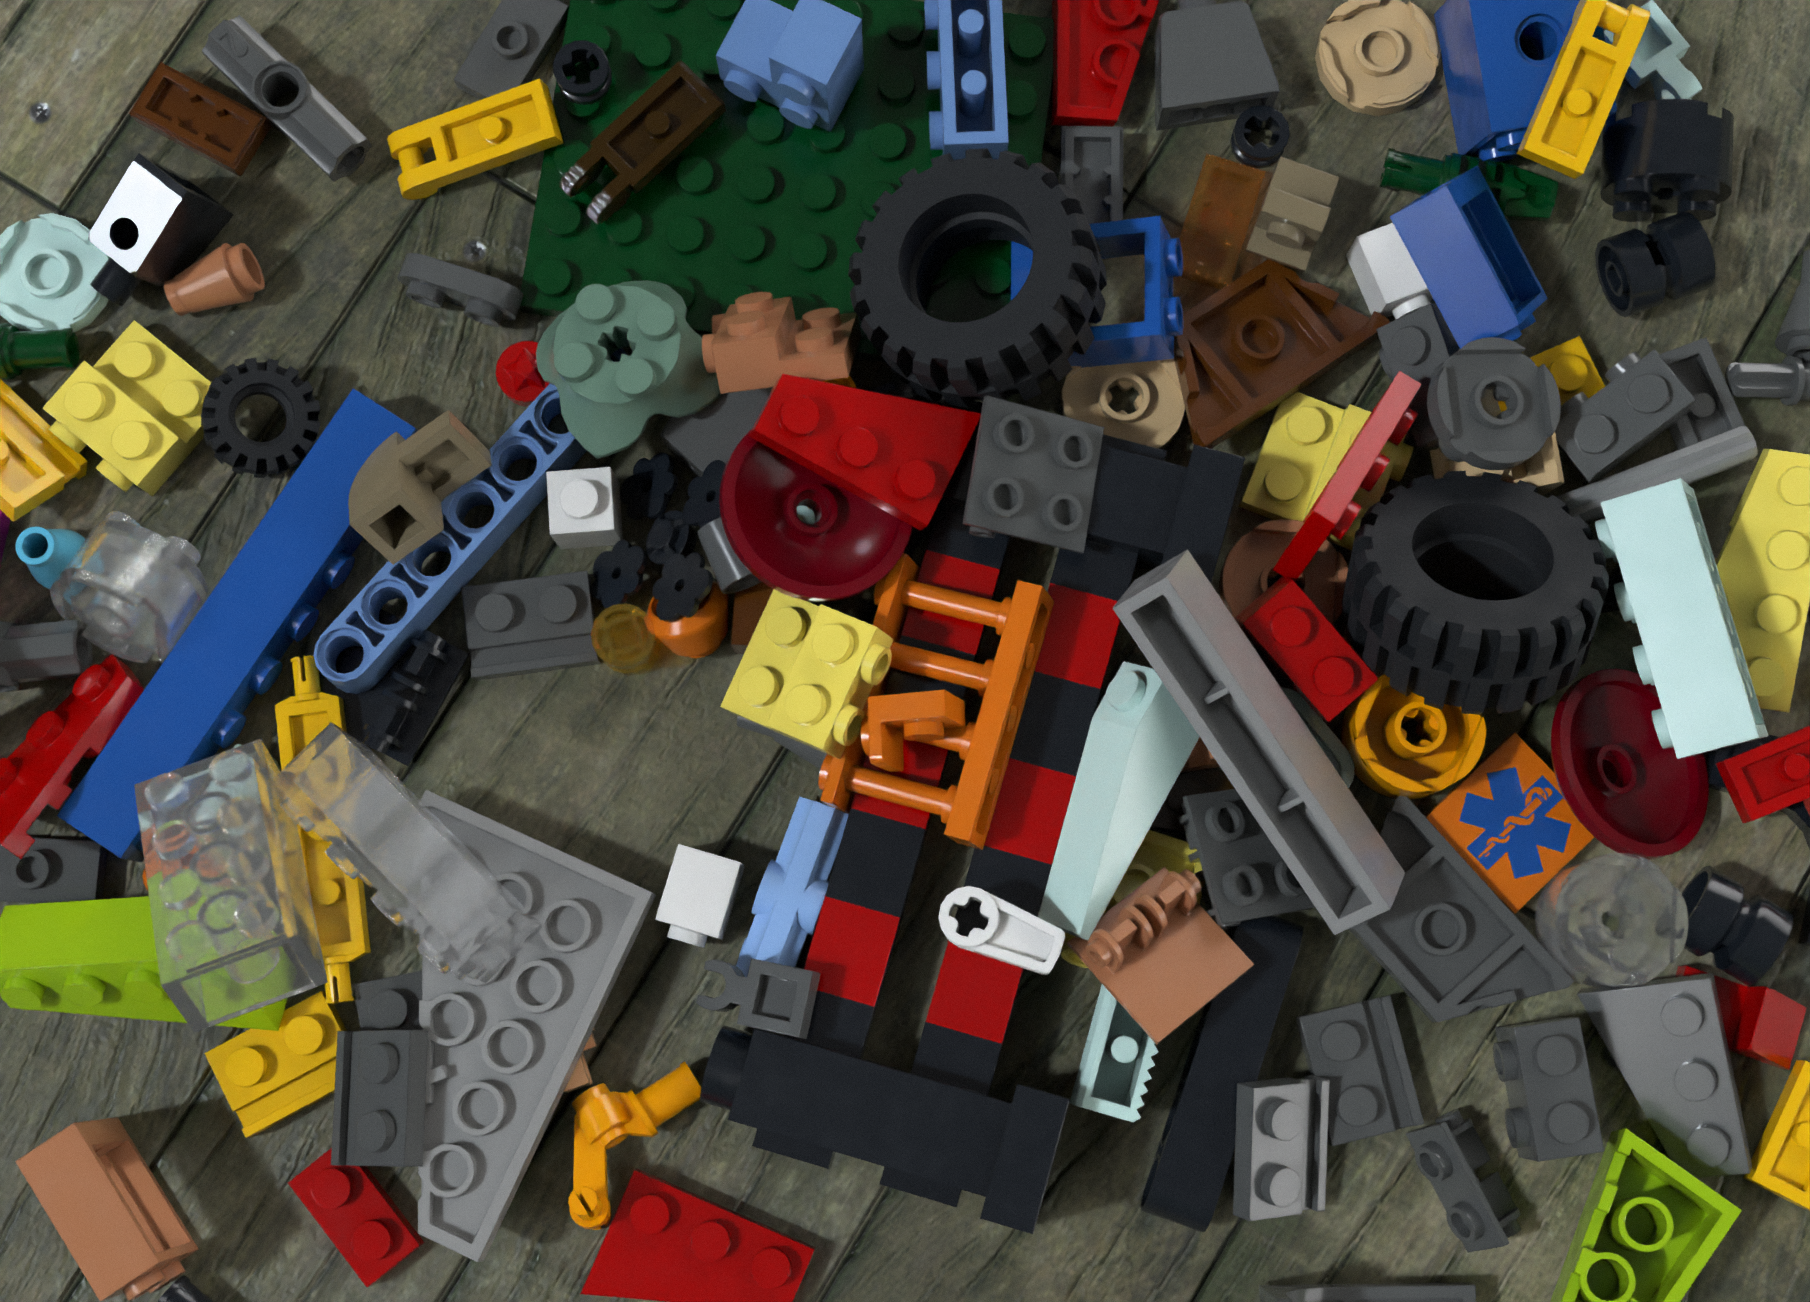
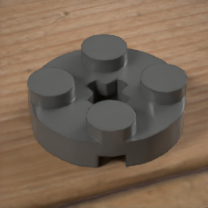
(1467, 429)

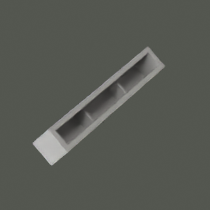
(1260, 742)

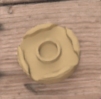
(1377, 55)

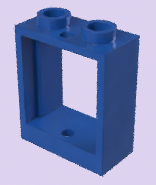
(1470, 260)
(1163, 313)

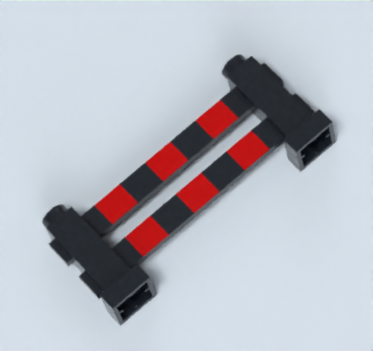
(938, 1123)

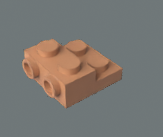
(763, 340)

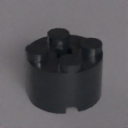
(1667, 160)

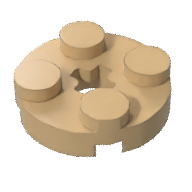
(1158, 406)

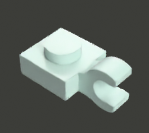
(1659, 58)

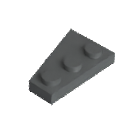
(1679, 1067)

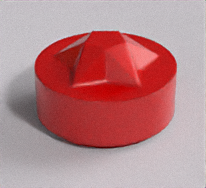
(519, 374)

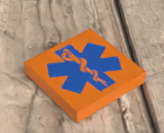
(1511, 823)

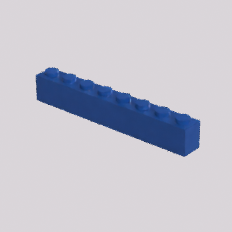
(238, 632)

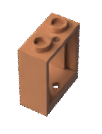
(108, 1209)

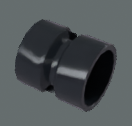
(1664, 261)
(1737, 930)

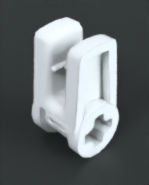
(1010, 933)

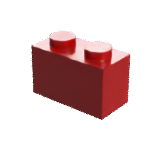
(1306, 648)

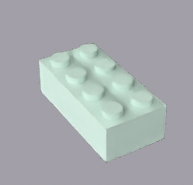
(1681, 618)

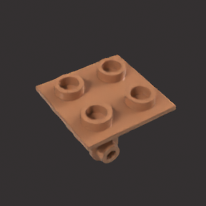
(1162, 953)

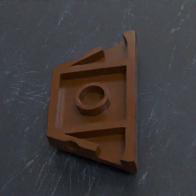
(1261, 346)

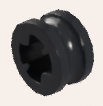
(565, 66)
(1259, 118)

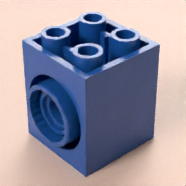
(1498, 66)

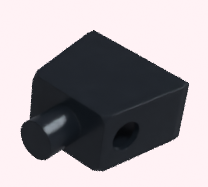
(152, 229)

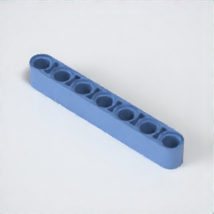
(468, 548)

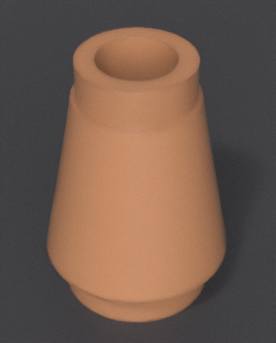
(216, 280)

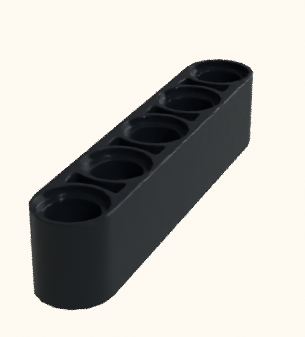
(1224, 1052)

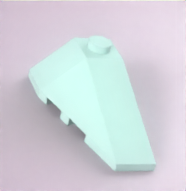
(1123, 778)

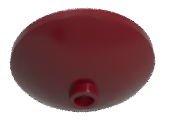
(822, 561)
(1619, 774)

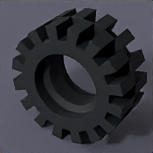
(260, 379)

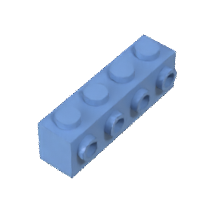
(969, 76)

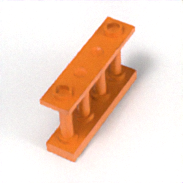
(1000, 683)

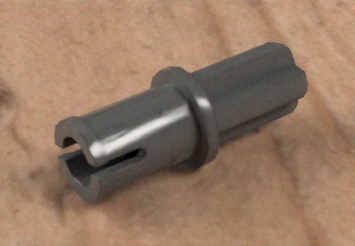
(1775, 380)

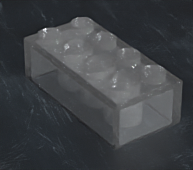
(406, 854)
(227, 887)

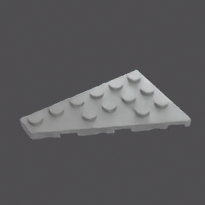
(512, 1043)

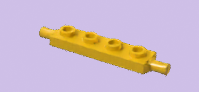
(335, 896)

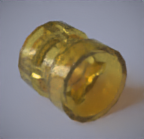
(636, 646)

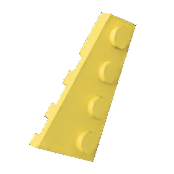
(1768, 572)

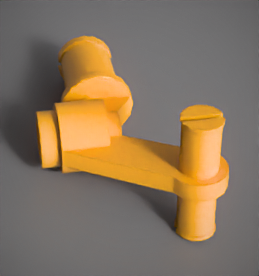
(607, 1120)

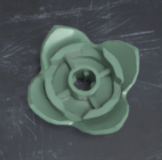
(612, 401)

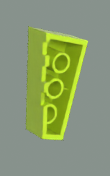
(93, 962)
(1642, 1228)

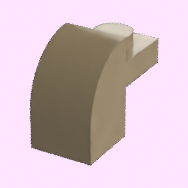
(1292, 214)
(403, 482)

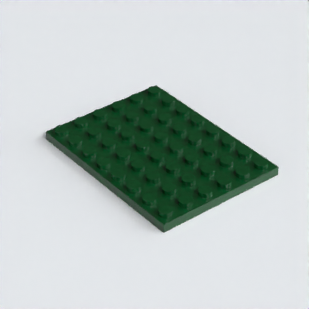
(755, 194)

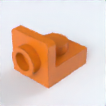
(916, 714)

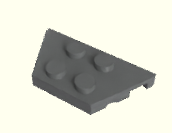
(1448, 931)

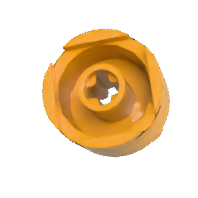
(1394, 765)

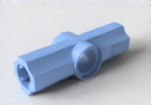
(794, 886)

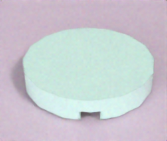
(49, 274)

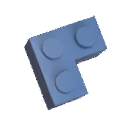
(794, 58)

